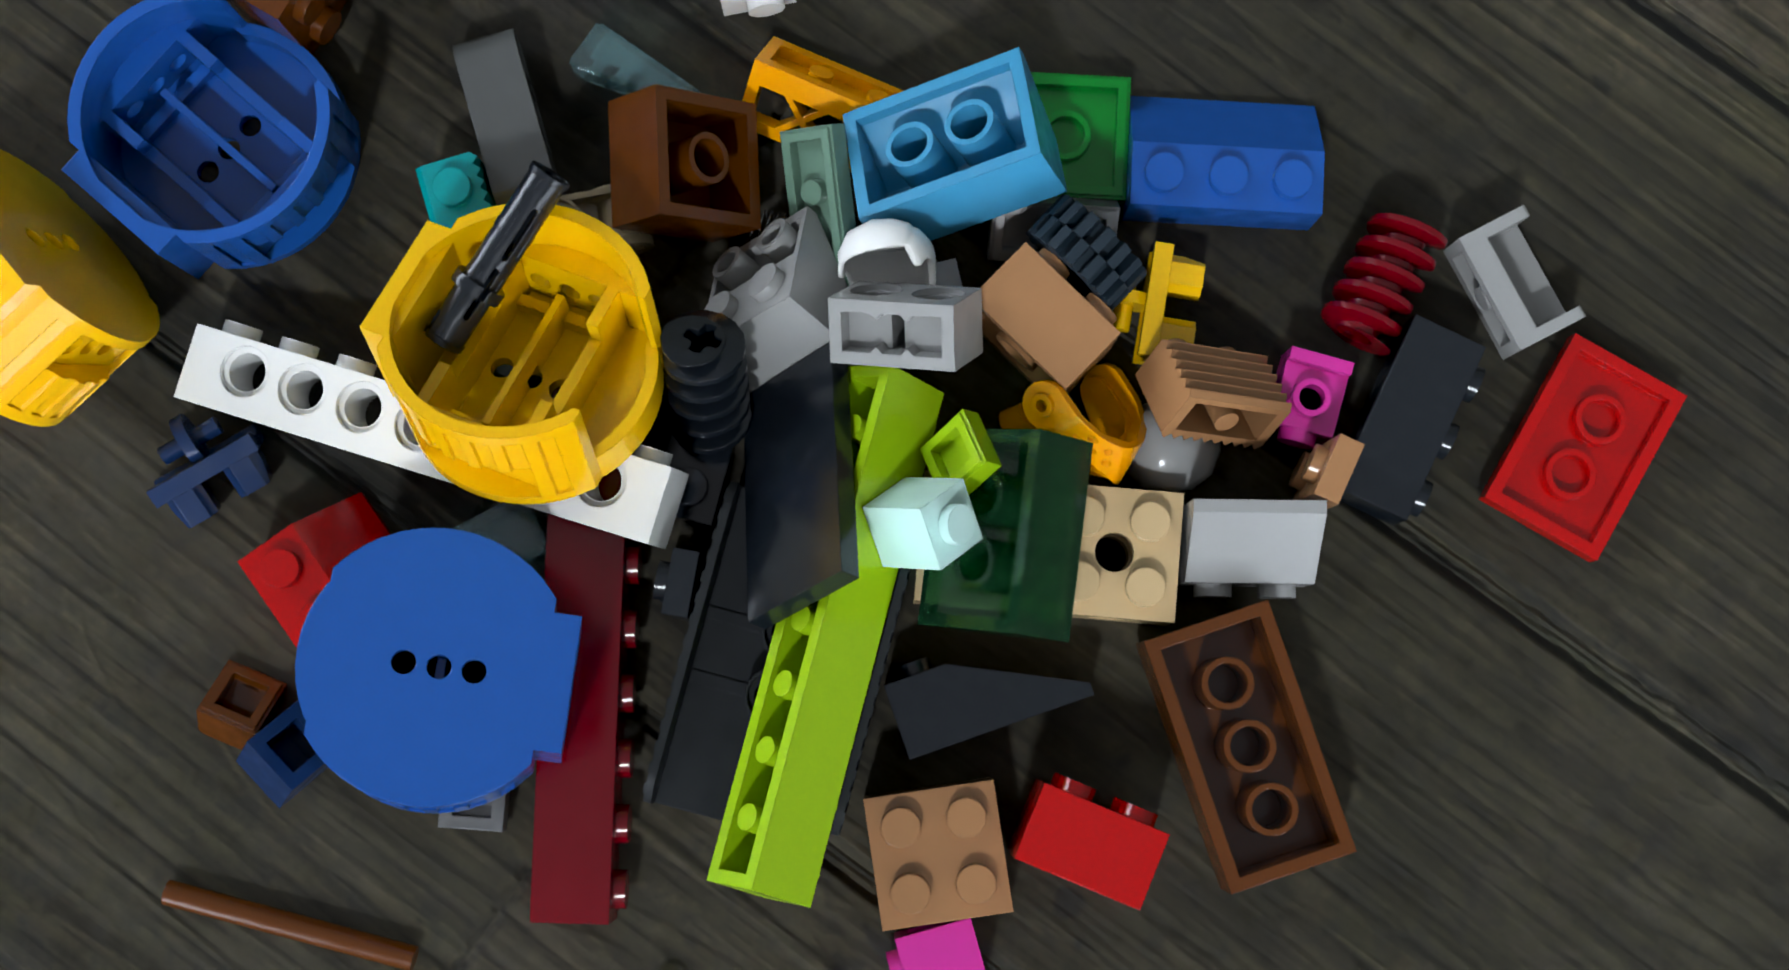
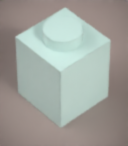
(923, 523)

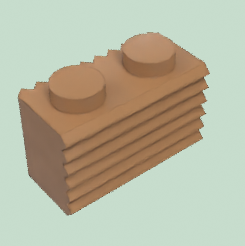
(1212, 393)

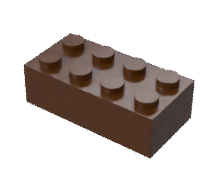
(1245, 748)

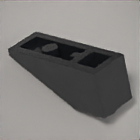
(962, 702)

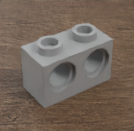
(905, 325)

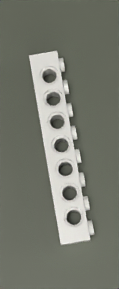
(221, 374)

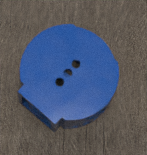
(164, 100)
(438, 738)

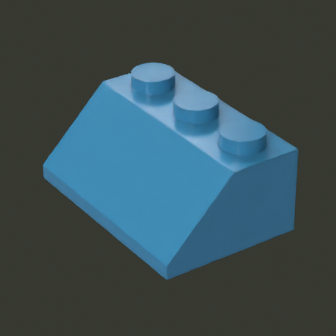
(955, 149)

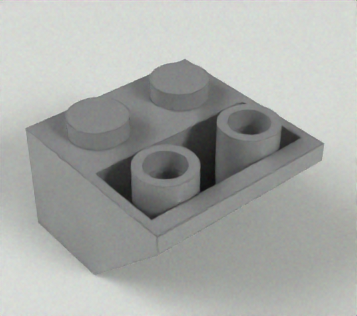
(778, 293)

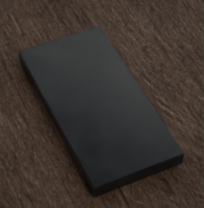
(799, 490)

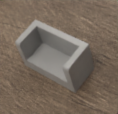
(1508, 285)

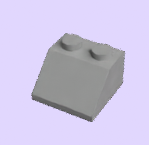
(1250, 545)

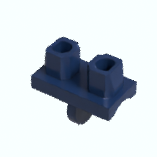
(185, 485)

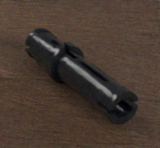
(481, 281)

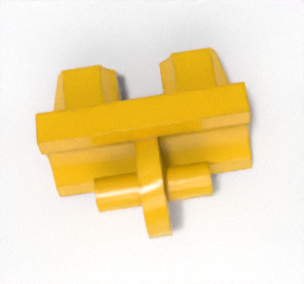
(1165, 277)

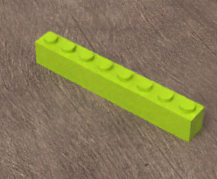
(821, 670)

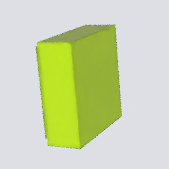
(962, 451)

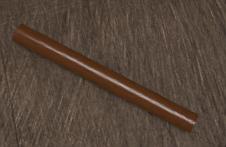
(289, 925)

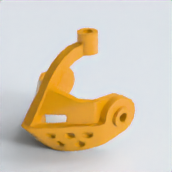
(1113, 413)

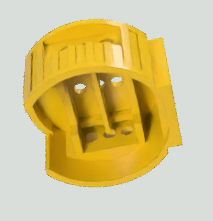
(65, 300)
(569, 314)

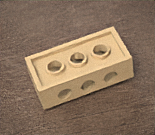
(1150, 533)

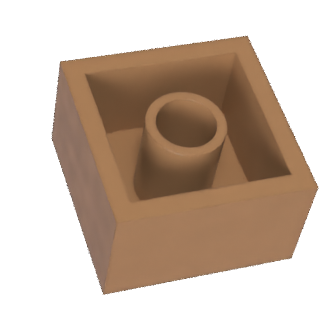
(1044, 320)
(937, 854)

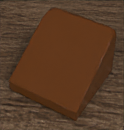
(239, 704)

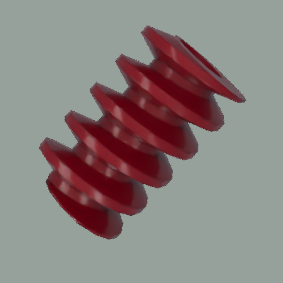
(1378, 278)

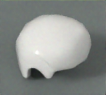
(887, 252)

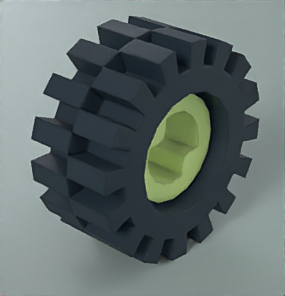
(1089, 251)

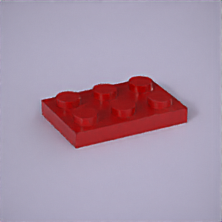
(1582, 447)

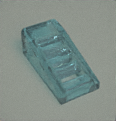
(618, 65)

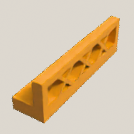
(808, 81)

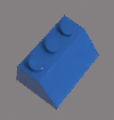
(1224, 163)

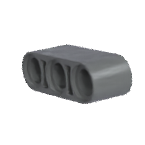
(502, 109)

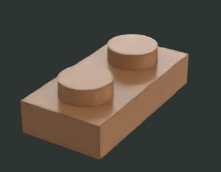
(1326, 470)

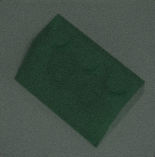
(1031, 528)

